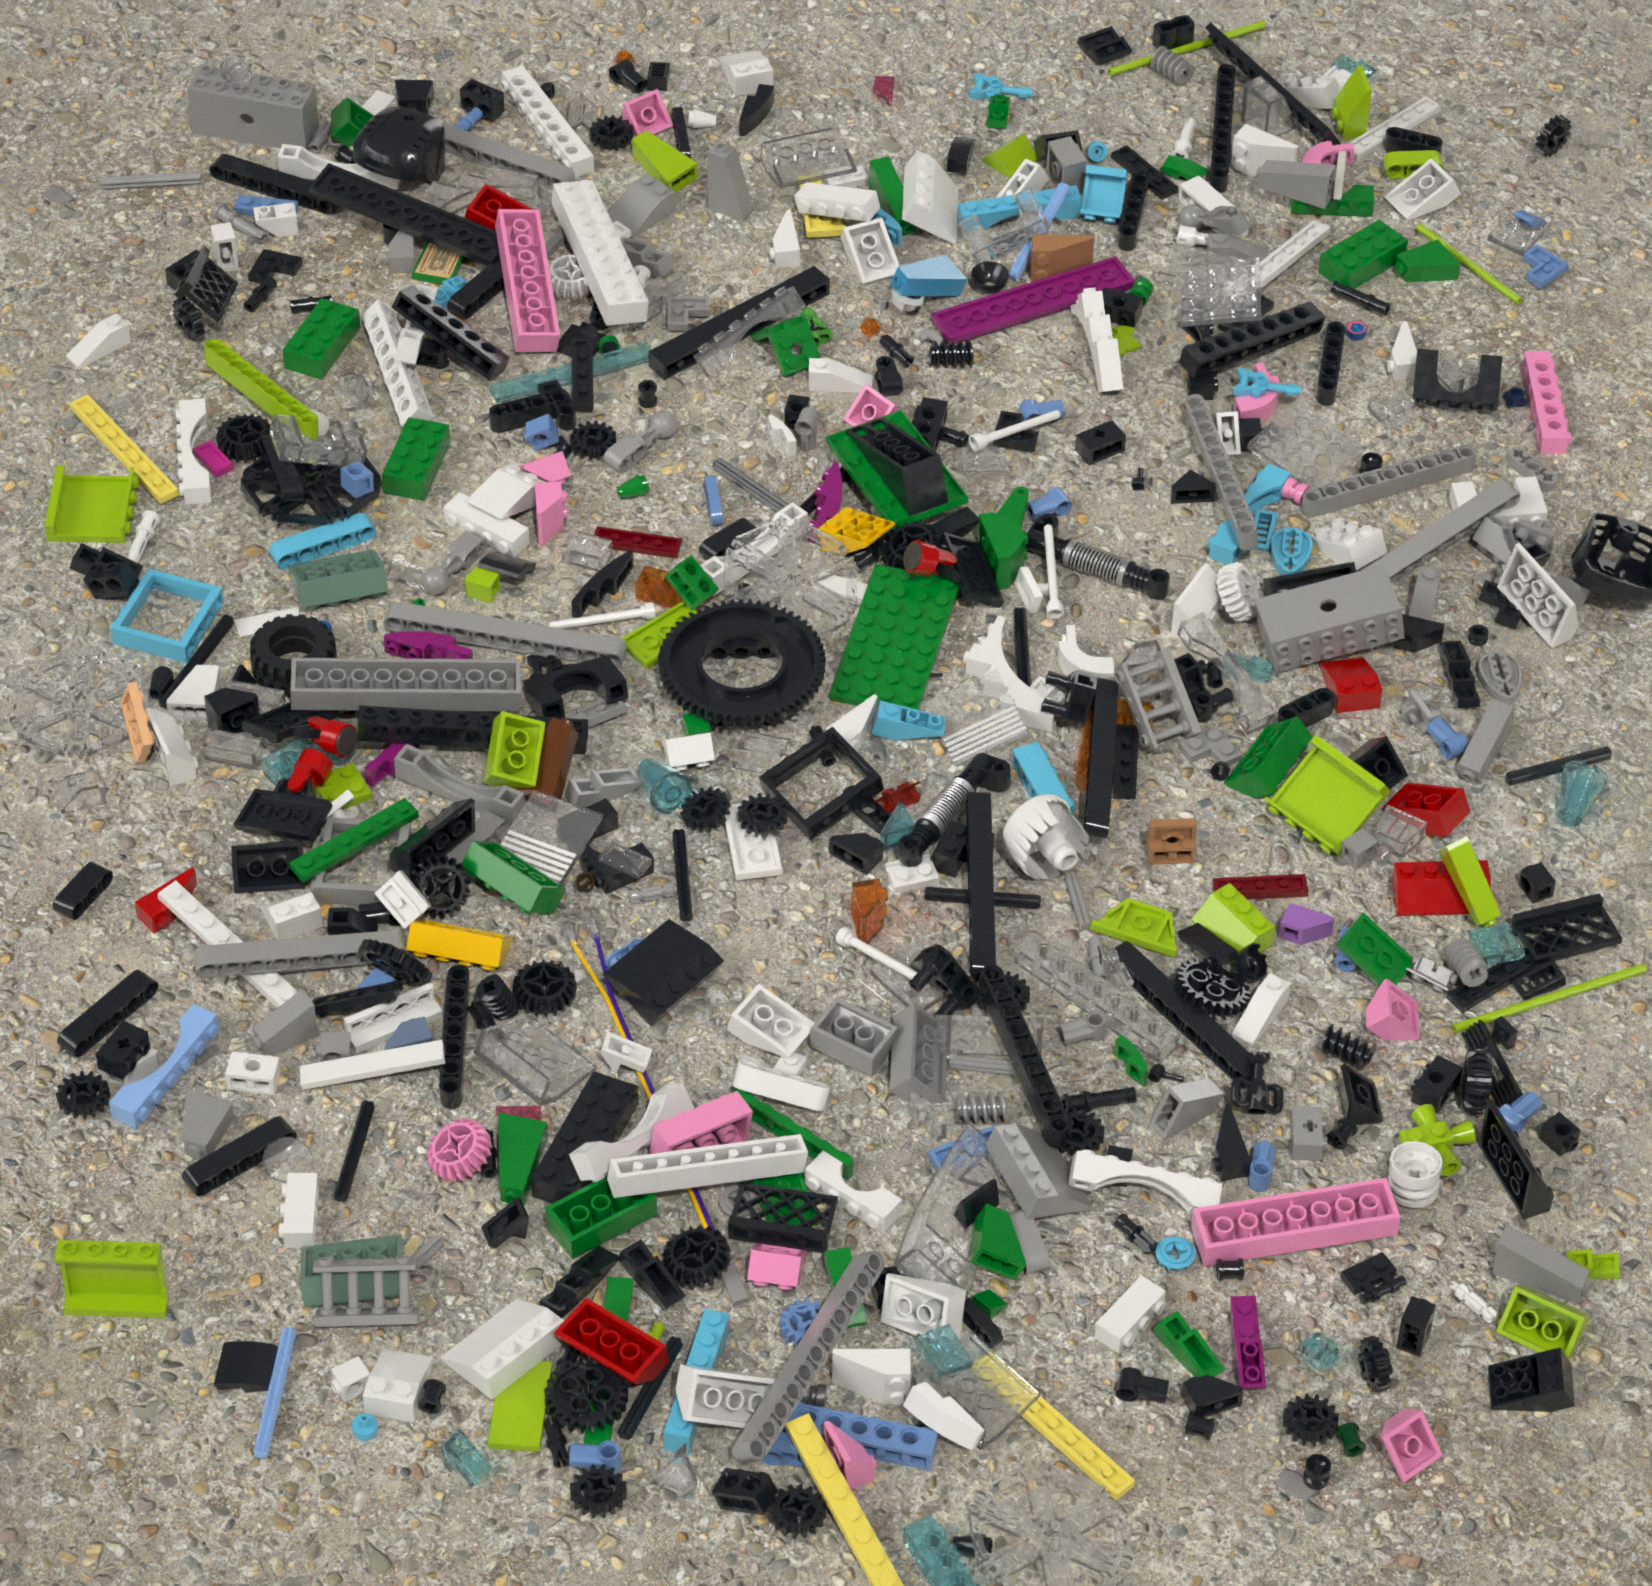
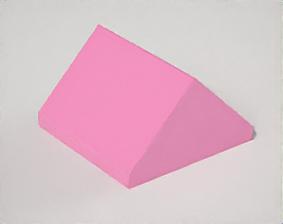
(647, 113)
(869, 406)

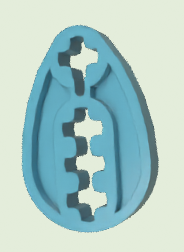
(1280, 550)

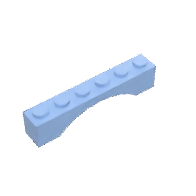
(136, 1100)

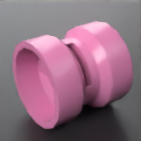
(1294, 490)

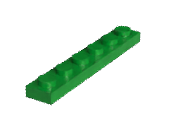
(354, 840)
(782, 1125)

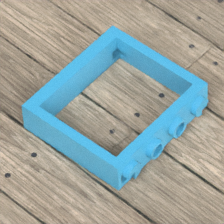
(159, 645)

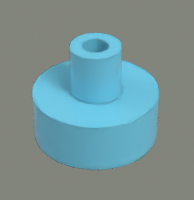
(1101, 151)
(364, 1427)

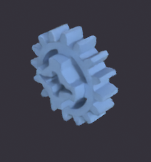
(799, 1318)

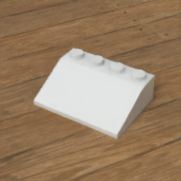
(930, 197)
(1538, 598)
(505, 1347)

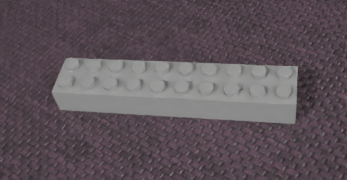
(406, 684)

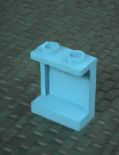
(1103, 193)

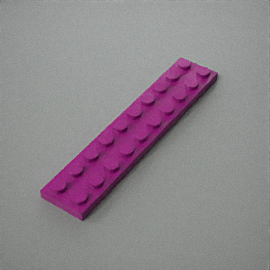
(1029, 300)

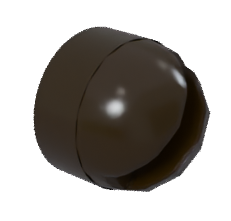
(586, 886)

